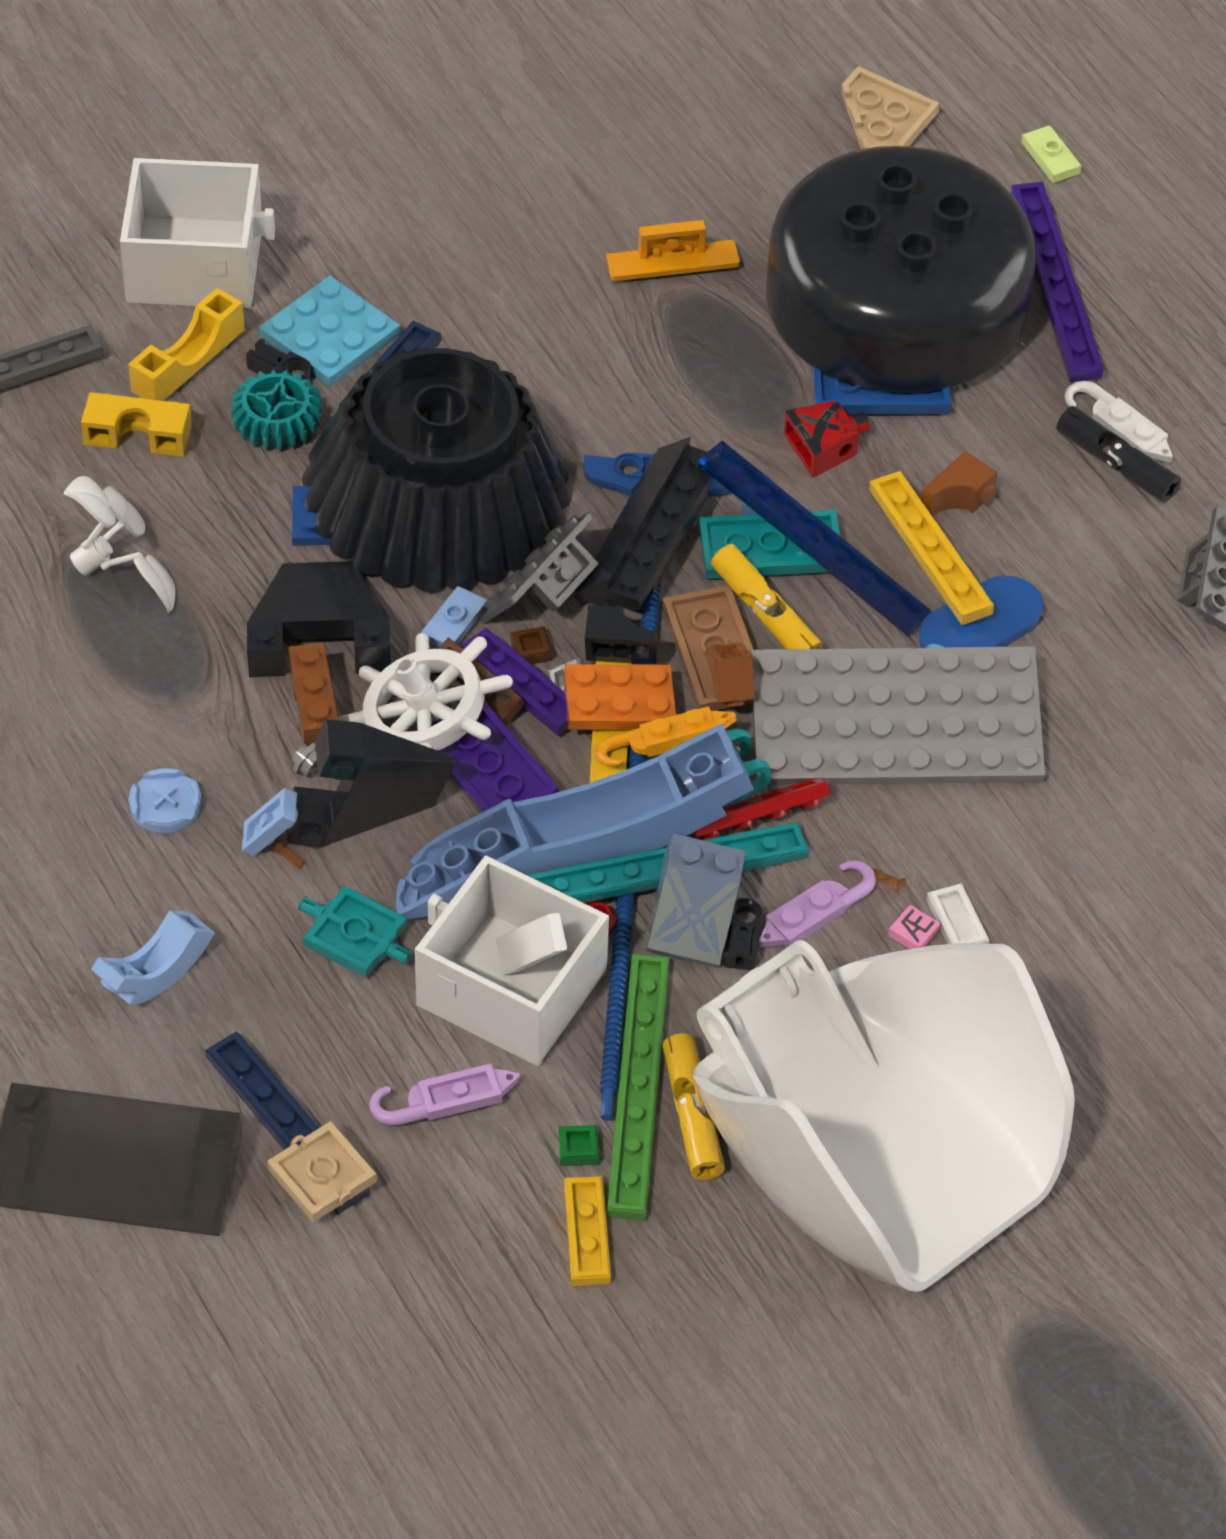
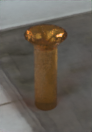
(289, 855)
(893, 881)

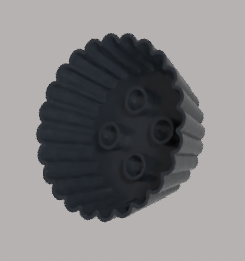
(436, 473)

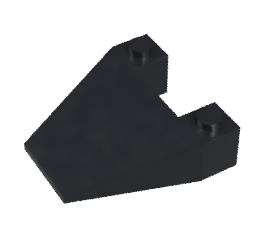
(317, 603)
(379, 783)

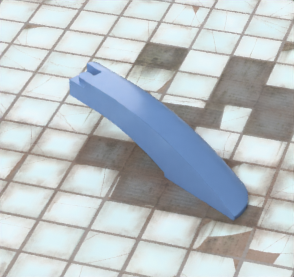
(585, 823)

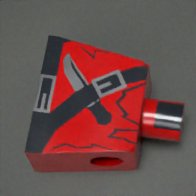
(824, 435)

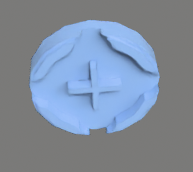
(165, 801)

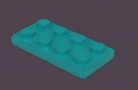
(759, 542)

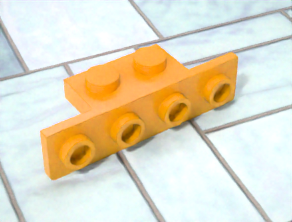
(672, 251)

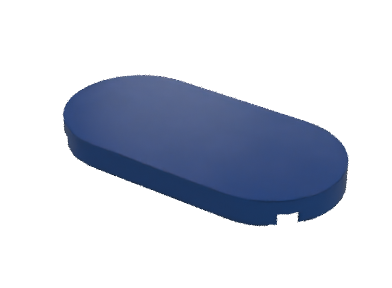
(1014, 614)

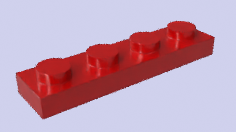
(769, 804)

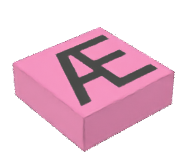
(914, 928)

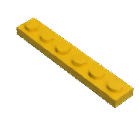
(931, 548)

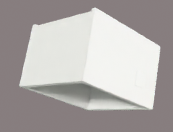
(192, 231)
(462, 970)

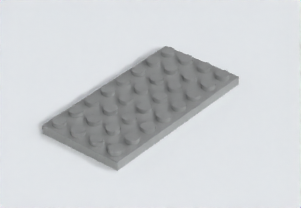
(898, 715)

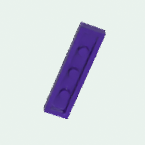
(541, 695)

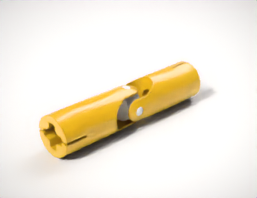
(753, 590)
(695, 1122)

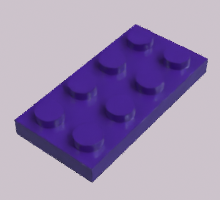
(496, 766)

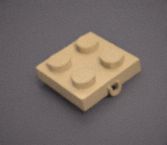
(321, 1171)

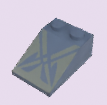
(695, 900)

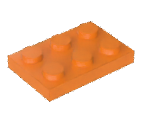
(617, 695)

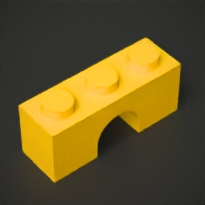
(112, 416)

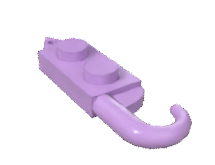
(815, 908)
(447, 1095)

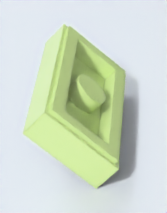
(1051, 154)

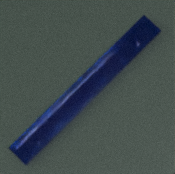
(814, 537)

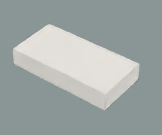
(956, 916)

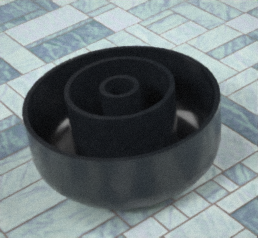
(900, 269)

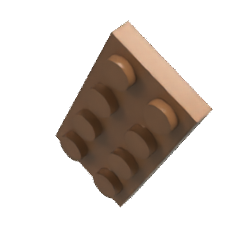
(700, 621)

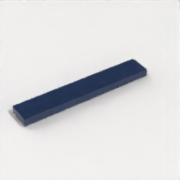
(264, 1095)

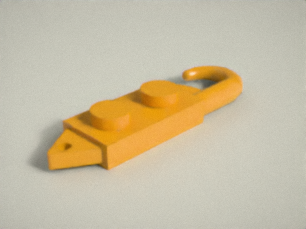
(663, 733)

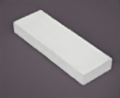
(531, 943)

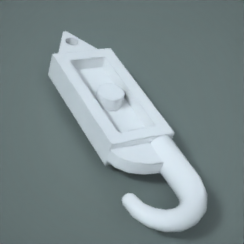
(1123, 420)

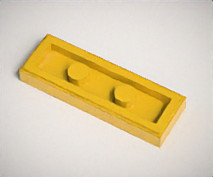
(587, 1231)

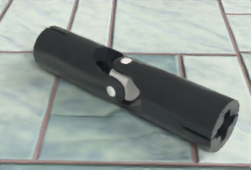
(1129, 460)

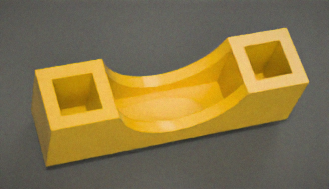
(213, 326)

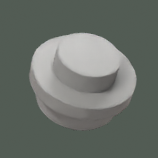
(305, 760)

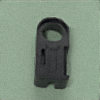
(268, 358)
(743, 937)

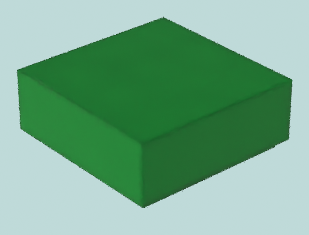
(578, 1145)

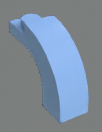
(159, 962)

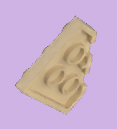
(884, 110)

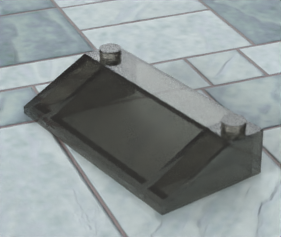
(117, 1159)

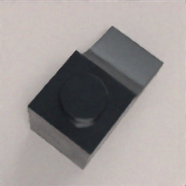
(617, 639)

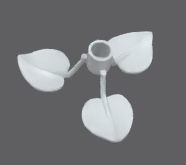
(95, 552)

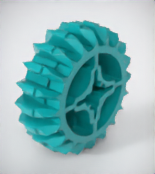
(276, 409)

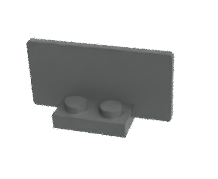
(550, 570)
(1205, 572)

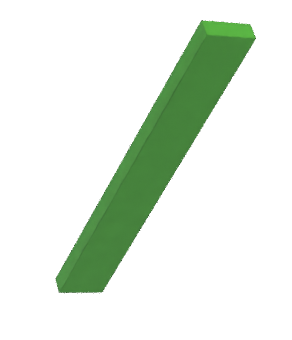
(638, 1088)

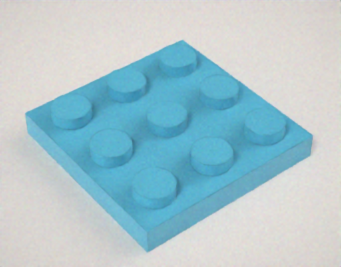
(330, 330)

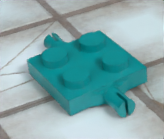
(355, 931)

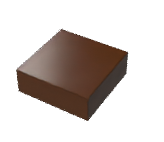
(532, 645)

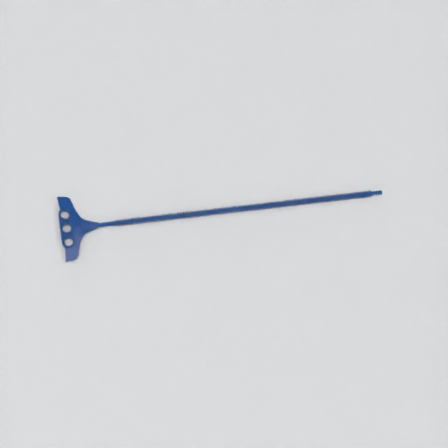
(607, 473)

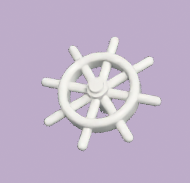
(426, 700)

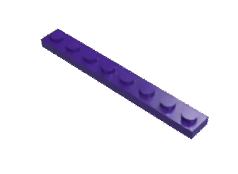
(1059, 286)

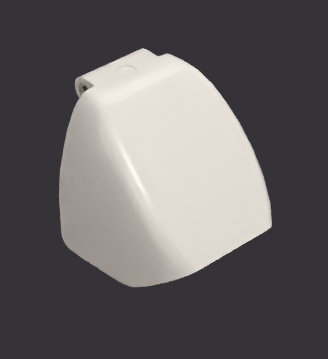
(891, 1100)

